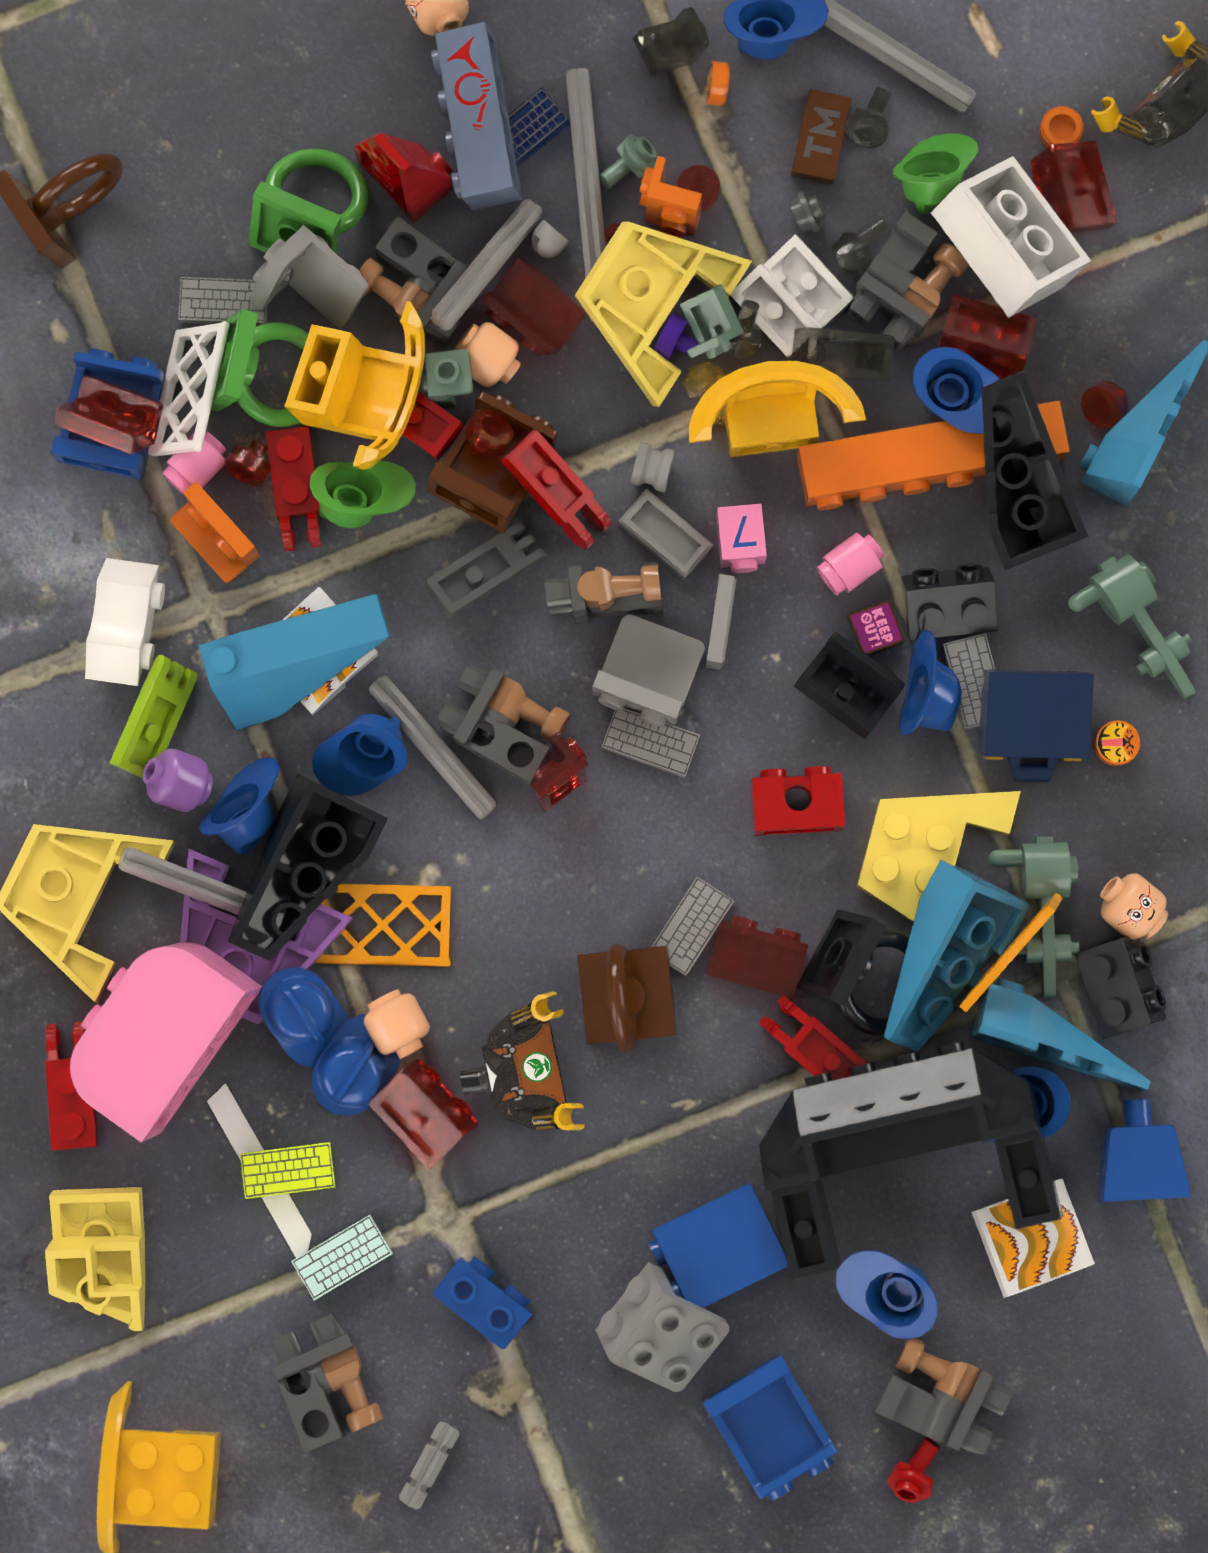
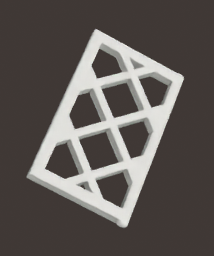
(176, 371)

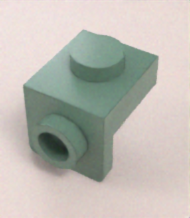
(711, 322)
(447, 376)

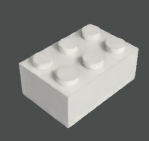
(1010, 236)

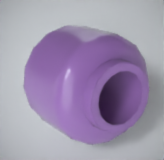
(177, 780)

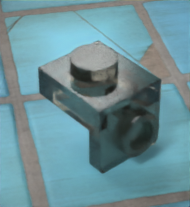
(672, 43)

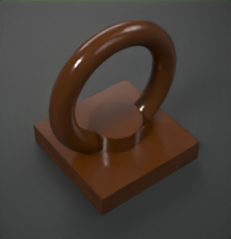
(41, 216)
(627, 995)

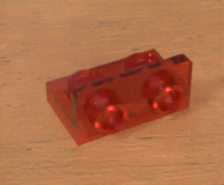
(1075, 185)
(534, 308)
(989, 335)
(111, 415)
(559, 780)
(757, 957)
(423, 1112)

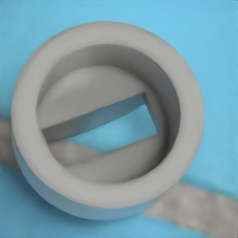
(548, 240)

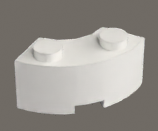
(123, 622)

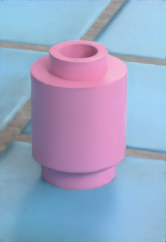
(195, 466)
(850, 563)

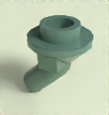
(635, 156)

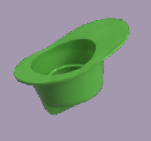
(935, 169)
(354, 495)

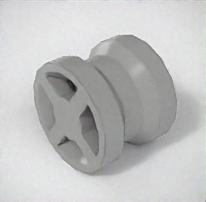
(652, 467)

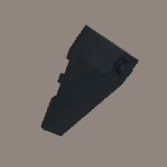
(1025, 485)
(305, 858)

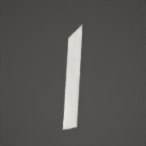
(244, 1141)

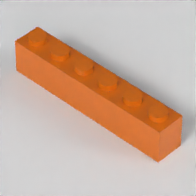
(903, 460)

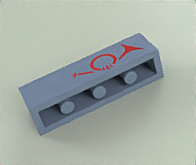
(477, 116)

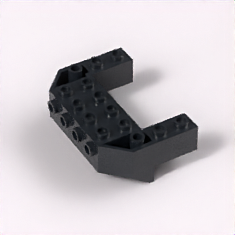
(897, 1116)

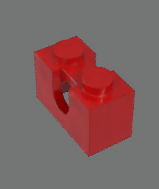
(775, 817)

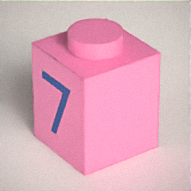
(741, 537)

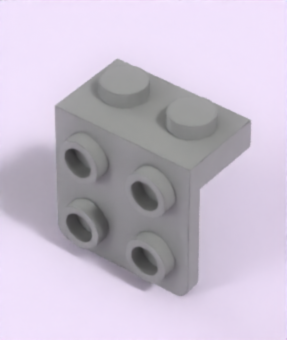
(314, 273)
(648, 670)
(659, 1332)

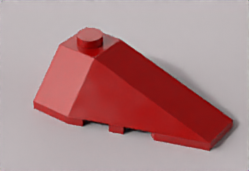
(405, 172)

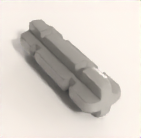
(429, 1465)

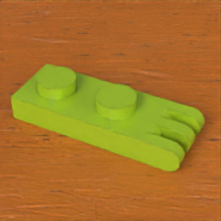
(154, 715)

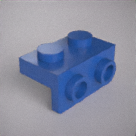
(482, 1302)

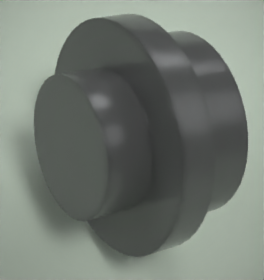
(807, 212)

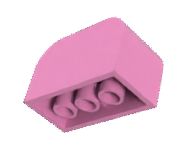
(158, 1034)

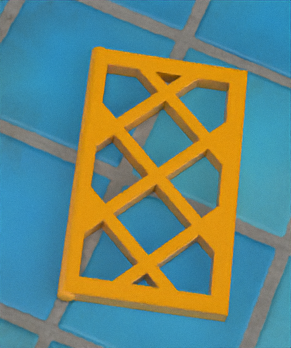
(1010, 953)
(404, 956)

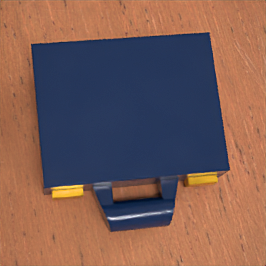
(1035, 718)

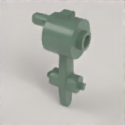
(1124, 592)
(1043, 871)

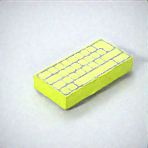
(287, 1170)

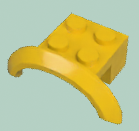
(359, 387)
(771, 406)
(153, 1476)

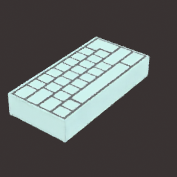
(342, 1257)

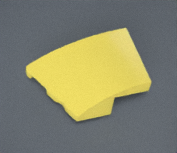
(99, 1251)

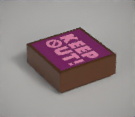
(876, 628)

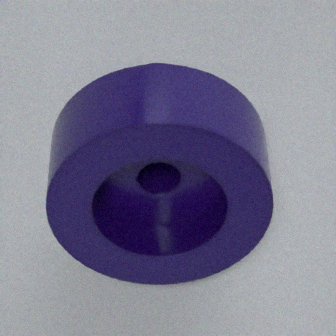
(674, 338)

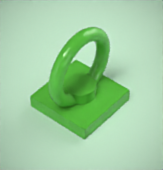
(282, 214)
(241, 363)

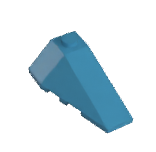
(1132, 445)
(280, 663)
(951, 938)
(1031, 1028)

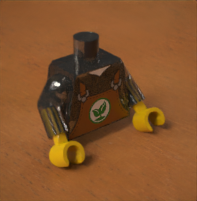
(1173, 104)
(524, 1070)

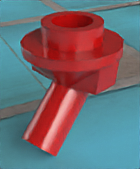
(912, 1475)

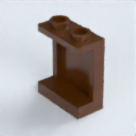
(482, 483)

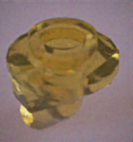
(700, 379)

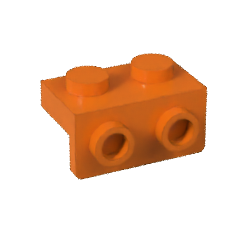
(668, 205)

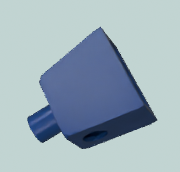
(1141, 1159)

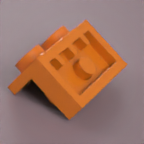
(214, 535)

